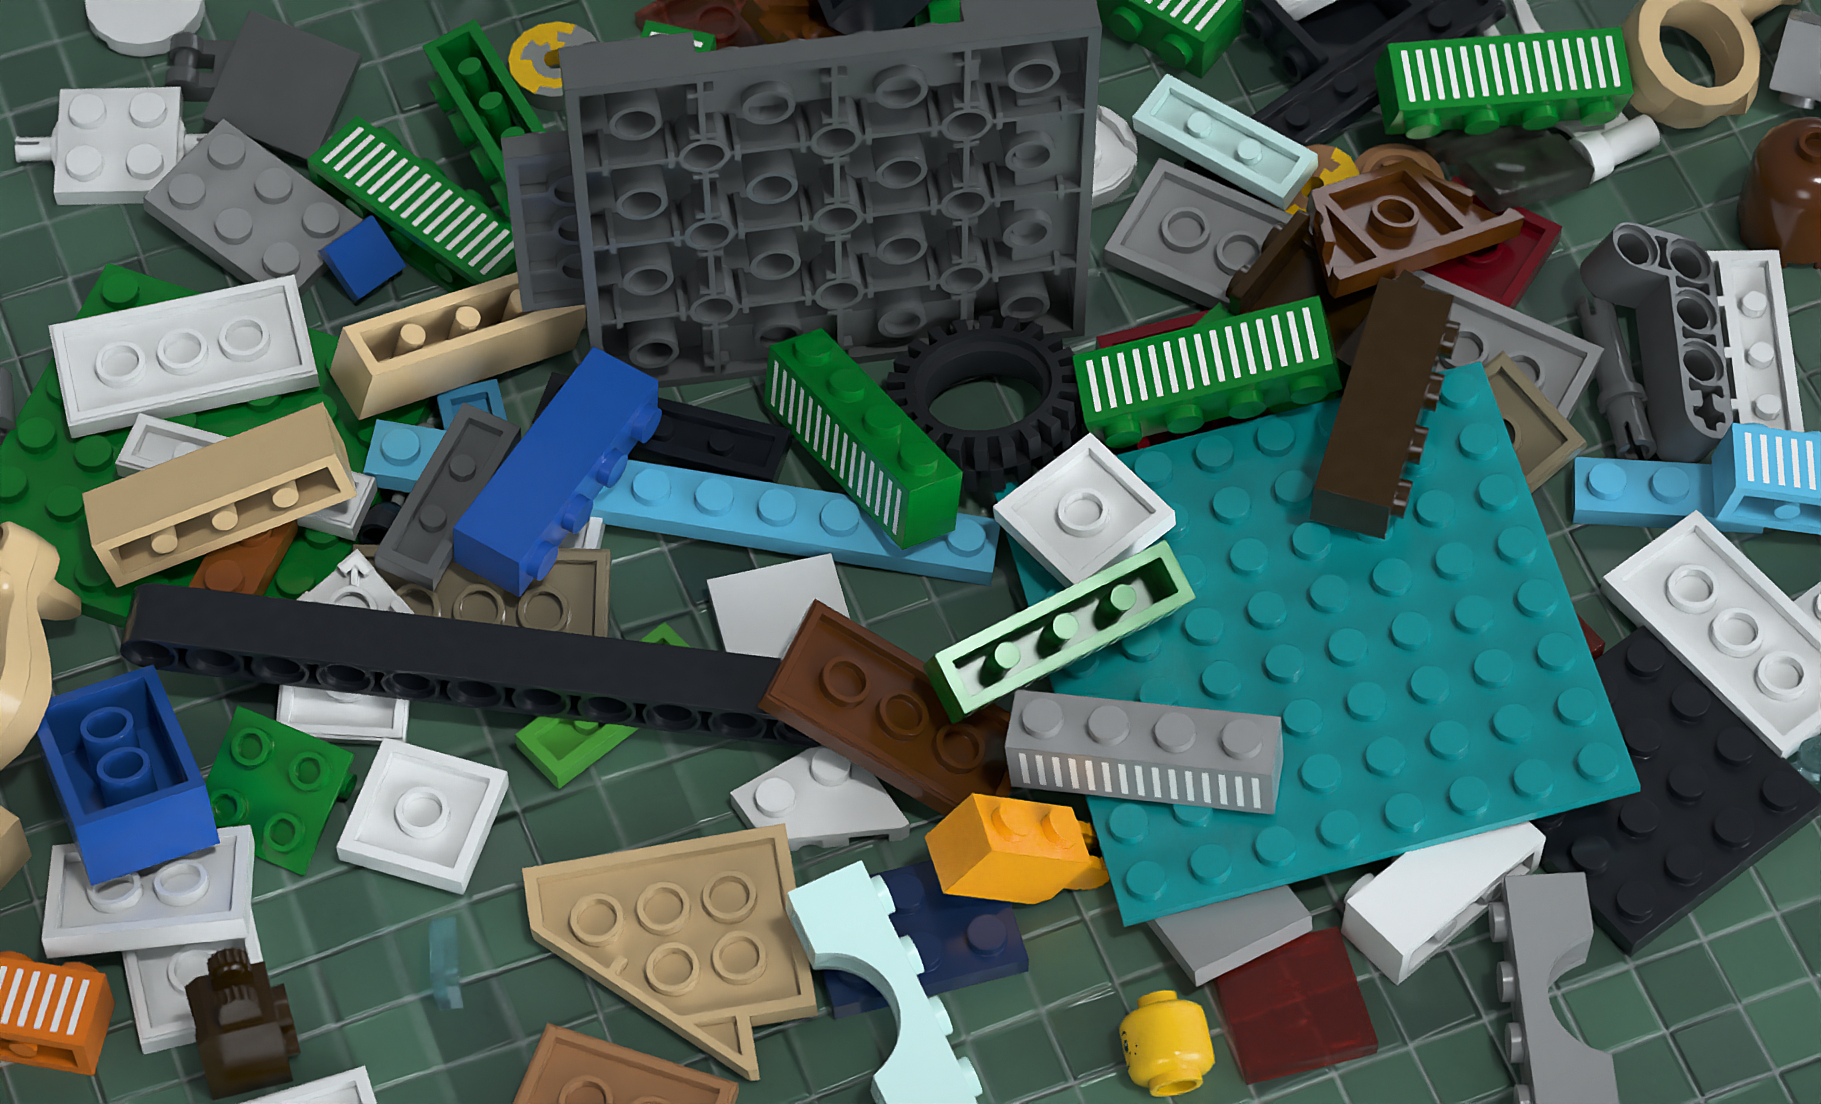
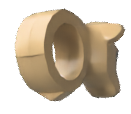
(1727, 37)
(27, 596)

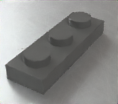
(465, 460)

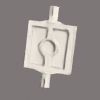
(112, 143)

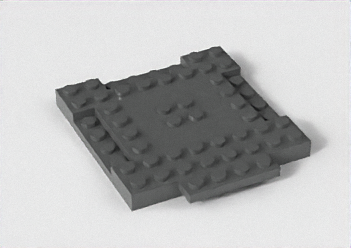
(815, 188)

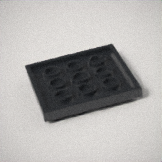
(1704, 807)

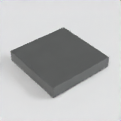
(283, 86)

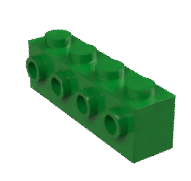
(483, 97)

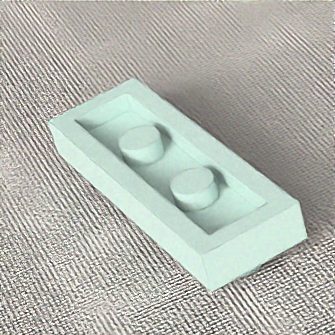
(1225, 142)

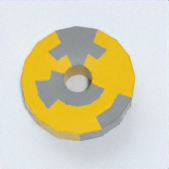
(533, 56)

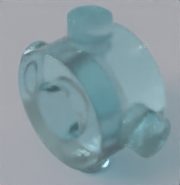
(1809, 760)

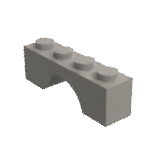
(1543, 935)

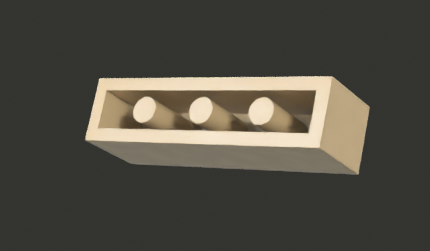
(447, 345)
(218, 495)

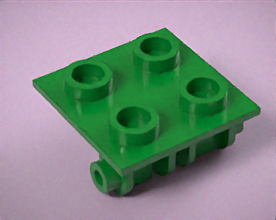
(278, 785)

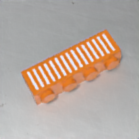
(53, 1013)

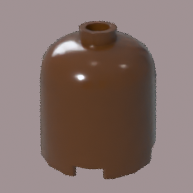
(1783, 193)

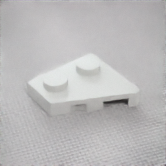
(820, 801)

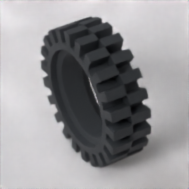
(993, 353)

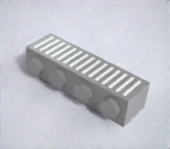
(1145, 751)

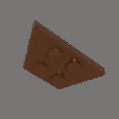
(1398, 222)

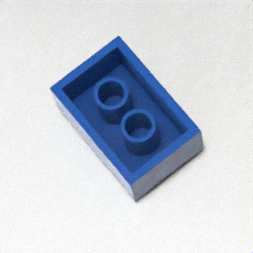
(124, 775)

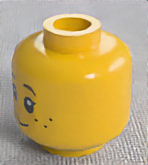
(1166, 1044)

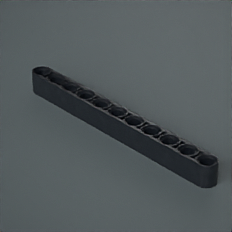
(453, 662)

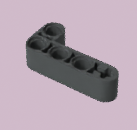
(1678, 331)

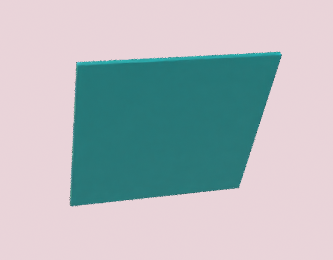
(1412, 674)

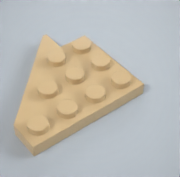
(685, 934)

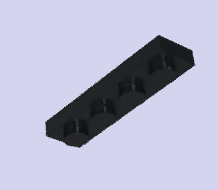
(705, 440)

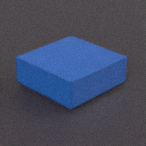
(362, 258)

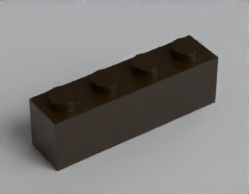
(1382, 409)

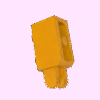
(1014, 850)

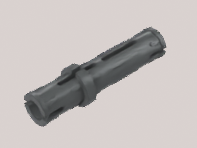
(1620, 397)

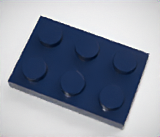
(956, 937)

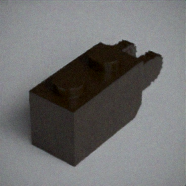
(241, 1025)

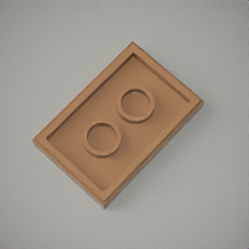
(592, 1071)

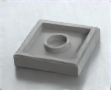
(1232, 931)

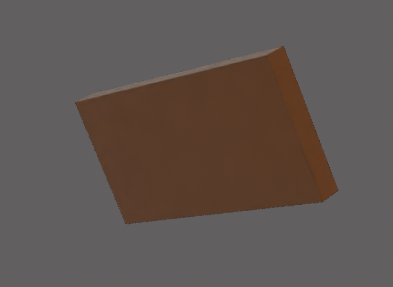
(884, 713)

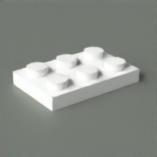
(158, 906)

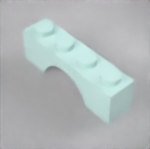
(848, 929)

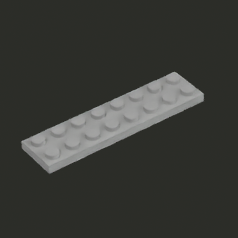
(1199, 233)

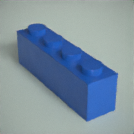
(557, 472)

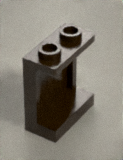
(1293, 272)

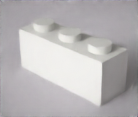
(1434, 895)

